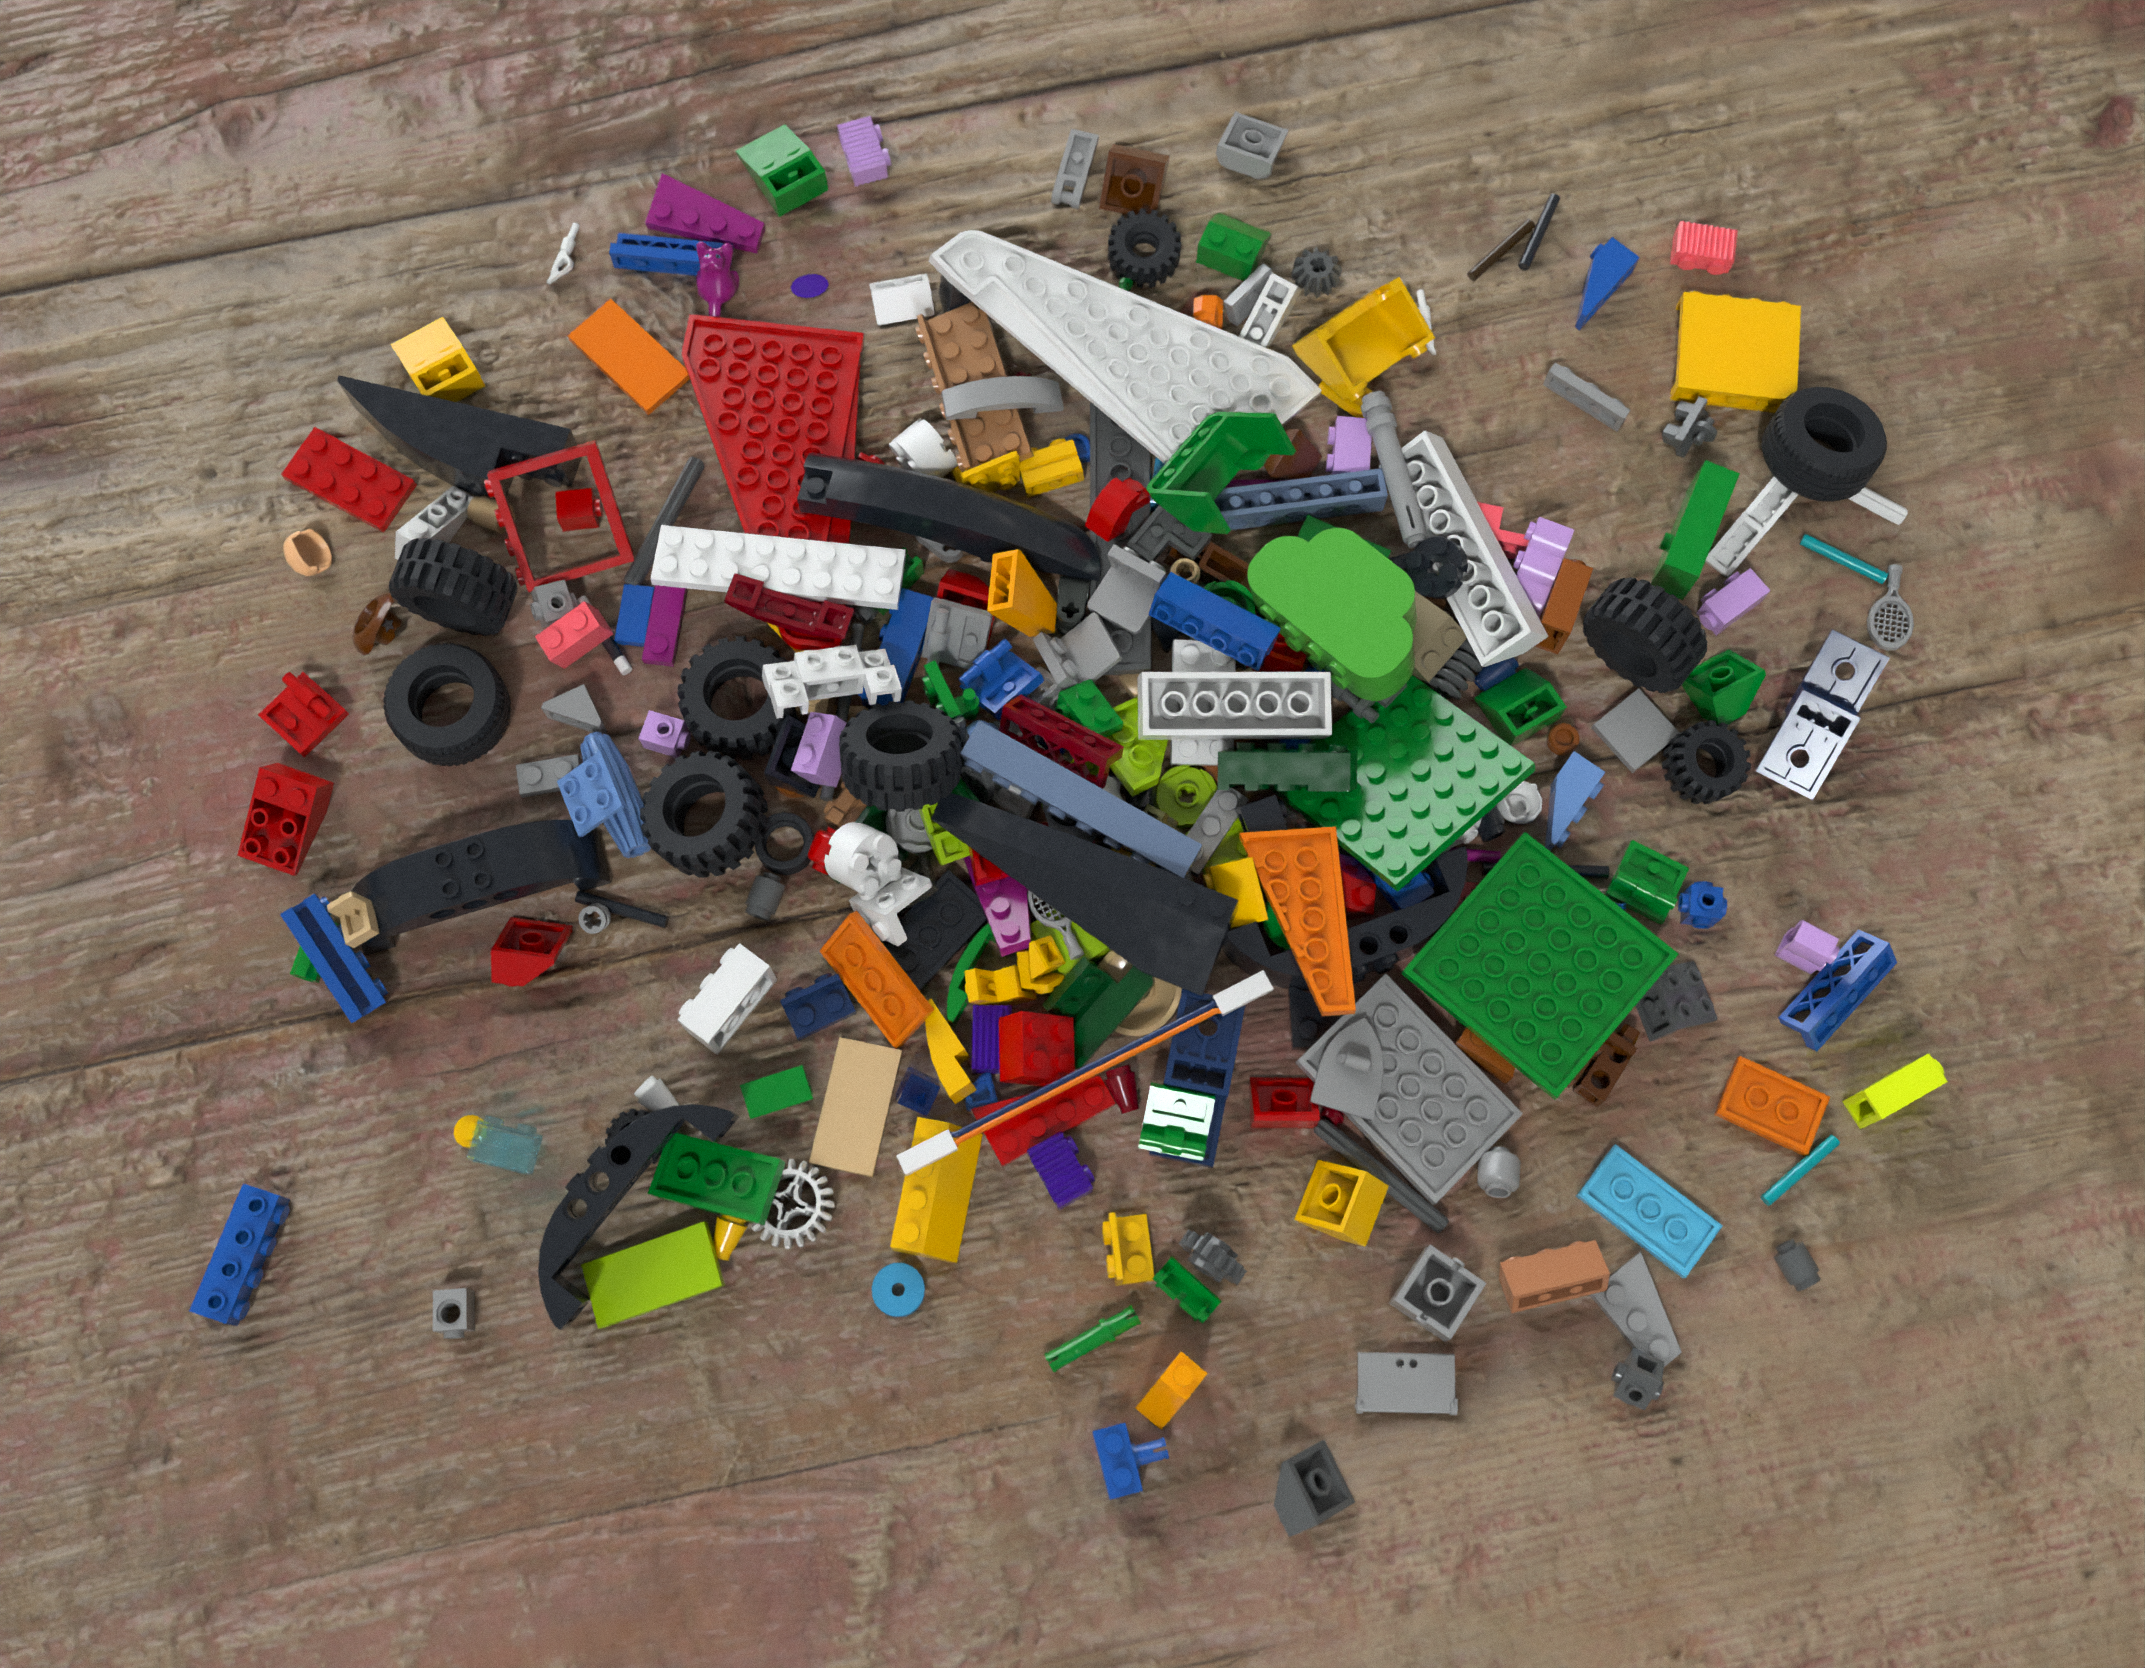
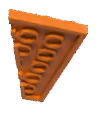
(1306, 893)

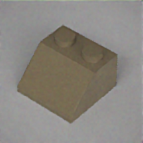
(1434, 638)

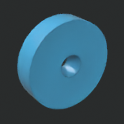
(898, 1305)

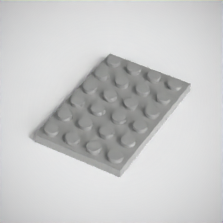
(1433, 1101)

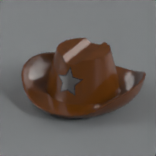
(375, 624)

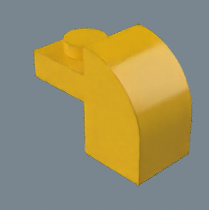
(996, 987)

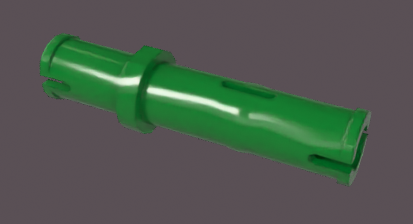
(1092, 1338)

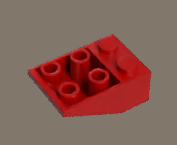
(284, 817)

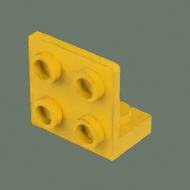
(993, 475)
(1130, 1249)

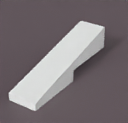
(1750, 527)

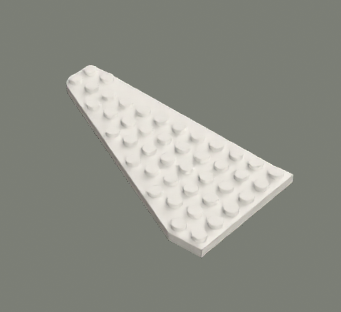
(1122, 352)

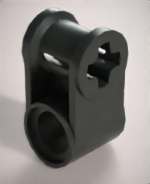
(1072, 602)

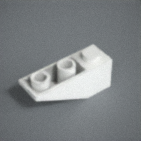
(437, 520)

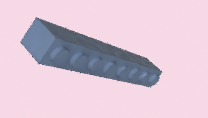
(1079, 800)

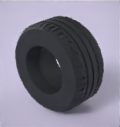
(1811, 468)
(423, 674)

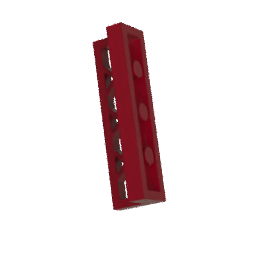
(1058, 733)

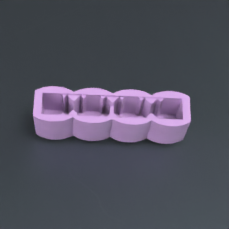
(1541, 559)

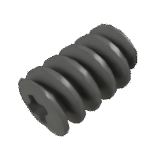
(1455, 672)

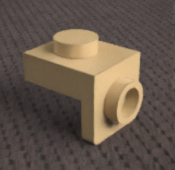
(356, 918)

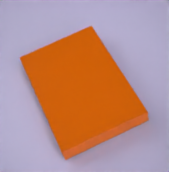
(1772, 1105)

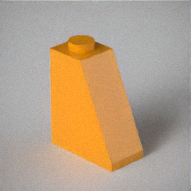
(1019, 595)
(1171, 1390)

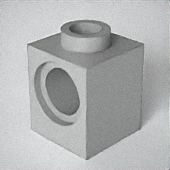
(446, 1299)

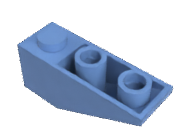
(1568, 793)

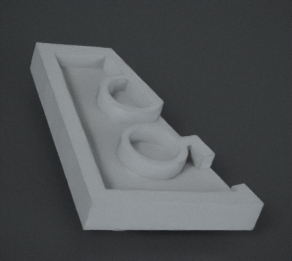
(1638, 1311)

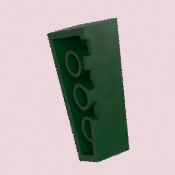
(1288, 767)

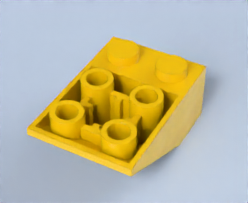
(438, 362)

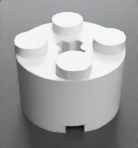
(922, 450)
(862, 858)

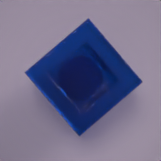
(917, 1091)

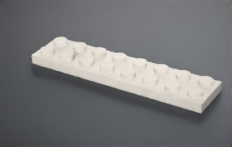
(787, 565)

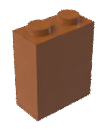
(1564, 603)

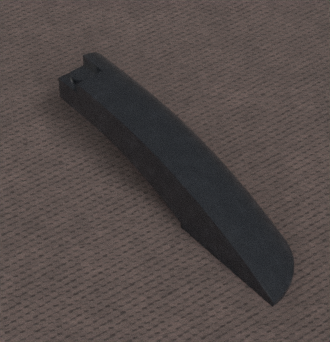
(945, 513)

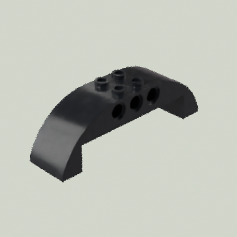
(479, 875)
(1409, 927)
(570, 1232)

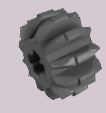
(1326, 268)

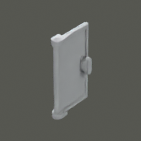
(1393, 1385)

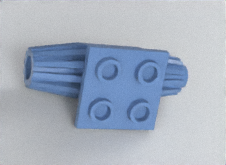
(605, 793)

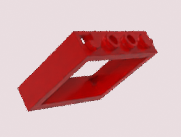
(514, 543)

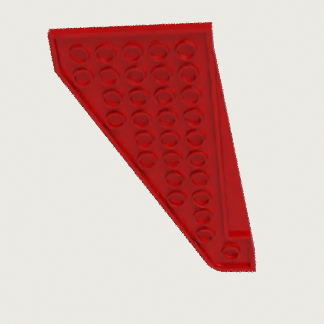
(767, 404)

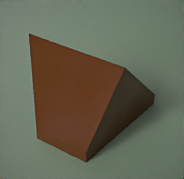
(1298, 465)

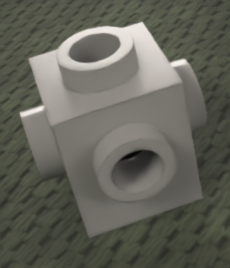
(548, 595)

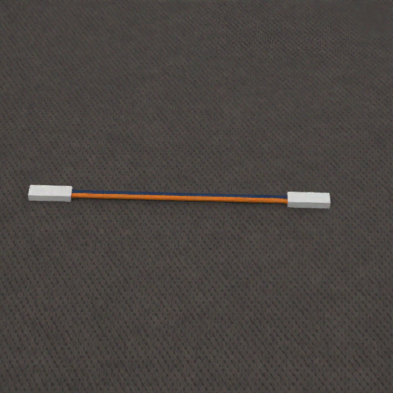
(943, 1143)

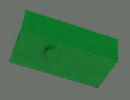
(1694, 529)

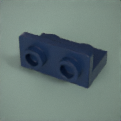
(817, 1005)

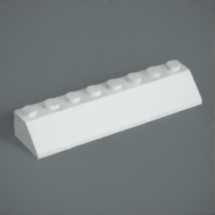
(1491, 599)

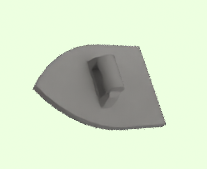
(1351, 1072)

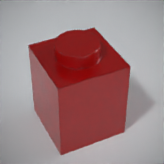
(578, 509)

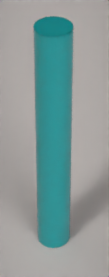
(1843, 559)
(1800, 1170)

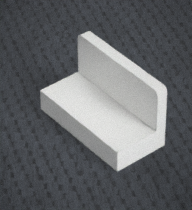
(902, 299)

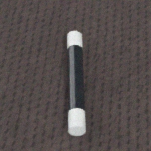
(612, 648)

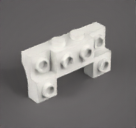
(829, 675)

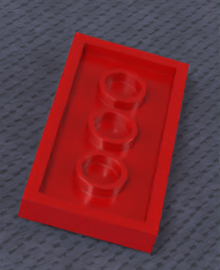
(349, 479)

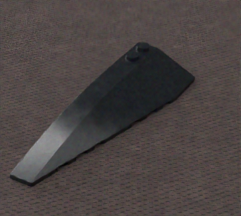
(1133, 908)

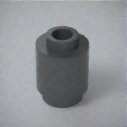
(764, 896)
(1797, 1264)

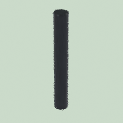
(1539, 231)
(623, 909)

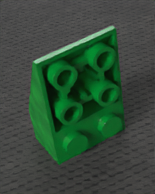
(784, 169)

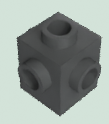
(1638, 1379)

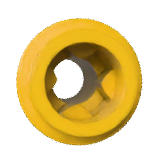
(727, 1235)

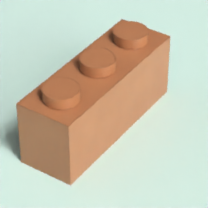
(1553, 1276)

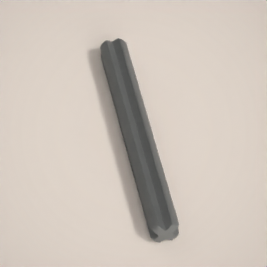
(667, 516)
(1397, 1188)

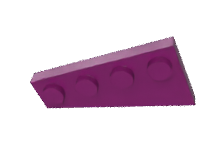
(697, 216)
(1005, 910)

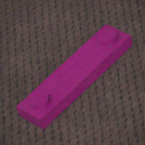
(664, 625)

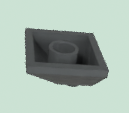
(1310, 1489)

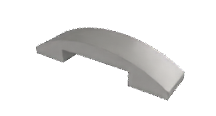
(1001, 394)

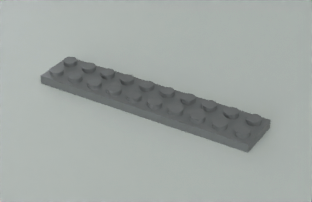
(1119, 456)

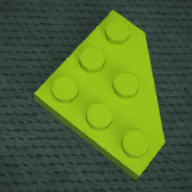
(1141, 759)

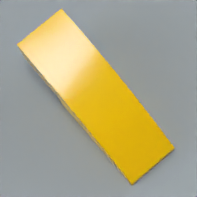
(947, 1055)

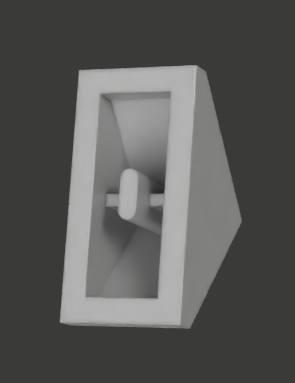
(575, 709)

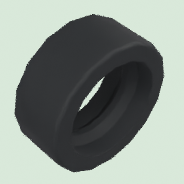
(785, 867)

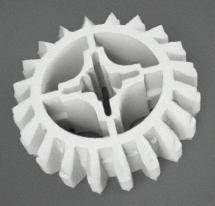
(784, 1218)

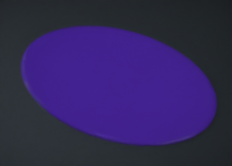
(809, 286)

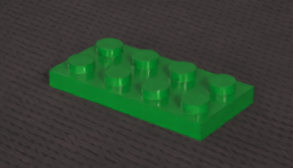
(717, 1178)

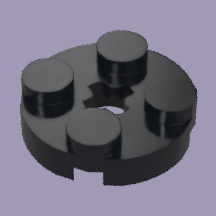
(1421, 563)

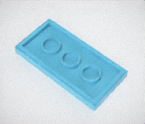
(1649, 1211)

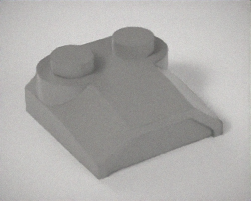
(1250, 146)

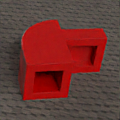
(1115, 506)

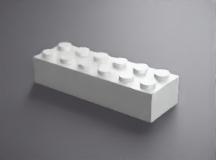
(1234, 705)

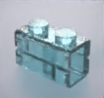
(504, 1146)

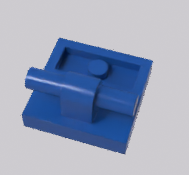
(999, 678)

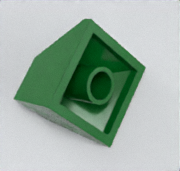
(1724, 686)

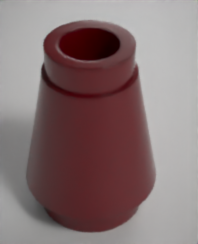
(1123, 1088)

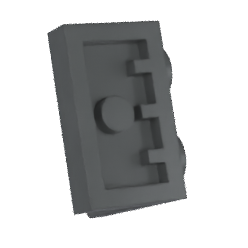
(1675, 1002)

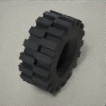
(1148, 230)

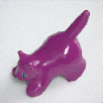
(714, 278)

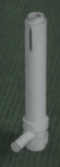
(1381, 427)

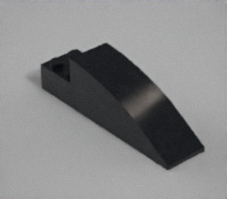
(458, 439)

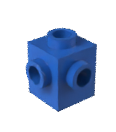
(1693, 909)

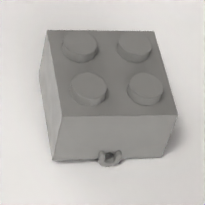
(1437, 1293)

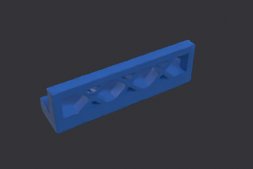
(655, 258)
(1846, 990)

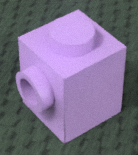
(664, 734)

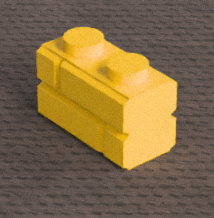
(1051, 468)

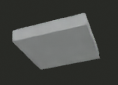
(1635, 730)

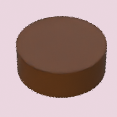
(1563, 739)

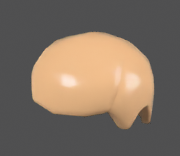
(307, 552)

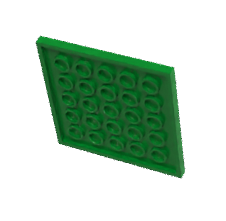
(1419, 782)
(1539, 965)

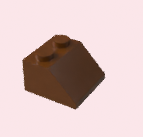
(1133, 180)

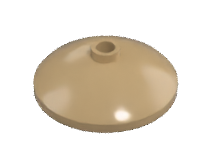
(1153, 1010)

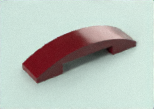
(788, 611)

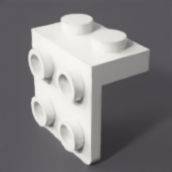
(882, 907)

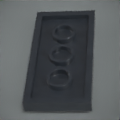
(937, 929)

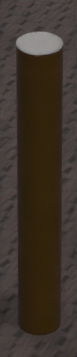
(1500, 250)

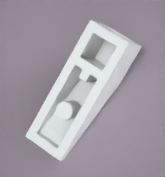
(1270, 311)

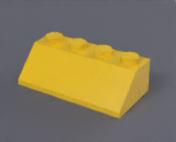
(936, 1198)

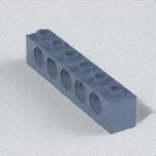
(1297, 498)

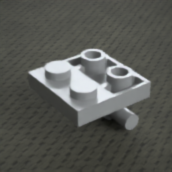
(955, 633)

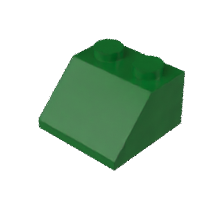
(1231, 246)

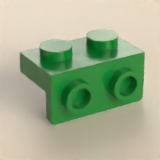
(1089, 708)

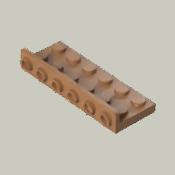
(963, 351)

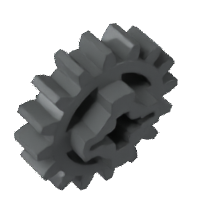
(1212, 1257)

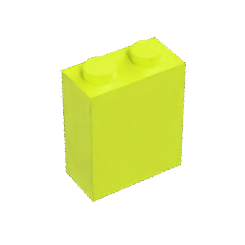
(1895, 1091)

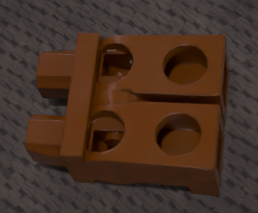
(1606, 1066)

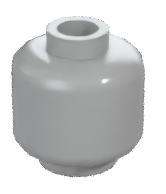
(1499, 1172)

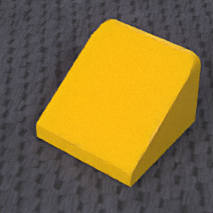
(1044, 957)

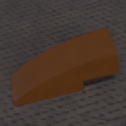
(1215, 565)

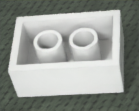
(727, 998)

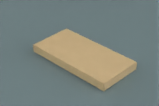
(856, 1107)

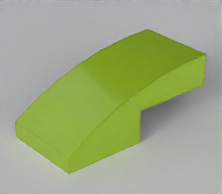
(945, 845)

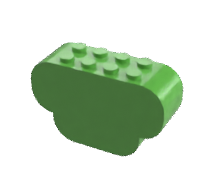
(1339, 608)

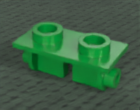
(1181, 1284)

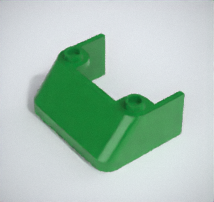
(1211, 460)

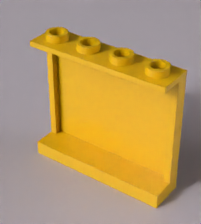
(1736, 351)

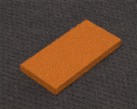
(629, 356)
(876, 980)

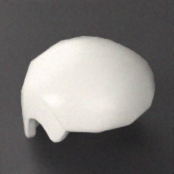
(1521, 804)

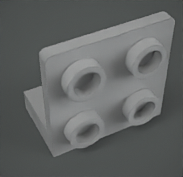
(1080, 654)

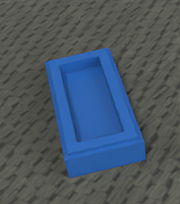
(634, 615)

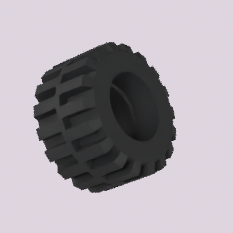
(1725, 750)

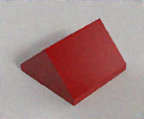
(1282, 1103)

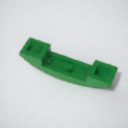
(958, 999)

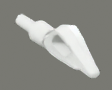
(564, 256)
(1425, 311)

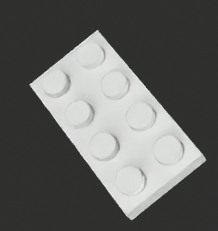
(1198, 657)

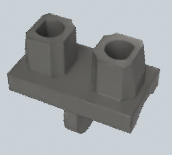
(1696, 427)

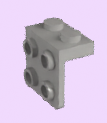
(1127, 589)

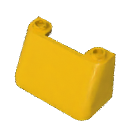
(1365, 339)

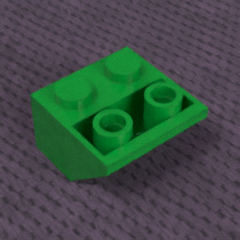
(1521, 706)

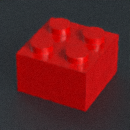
(1035, 1048)

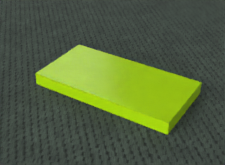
(652, 1275)

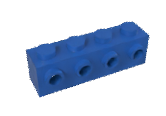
(240, 1255)

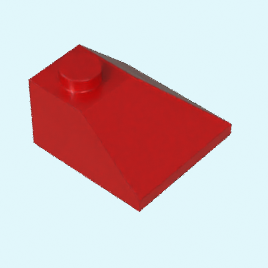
(965, 590)
(1357, 888)
(526, 950)

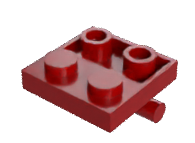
(303, 713)

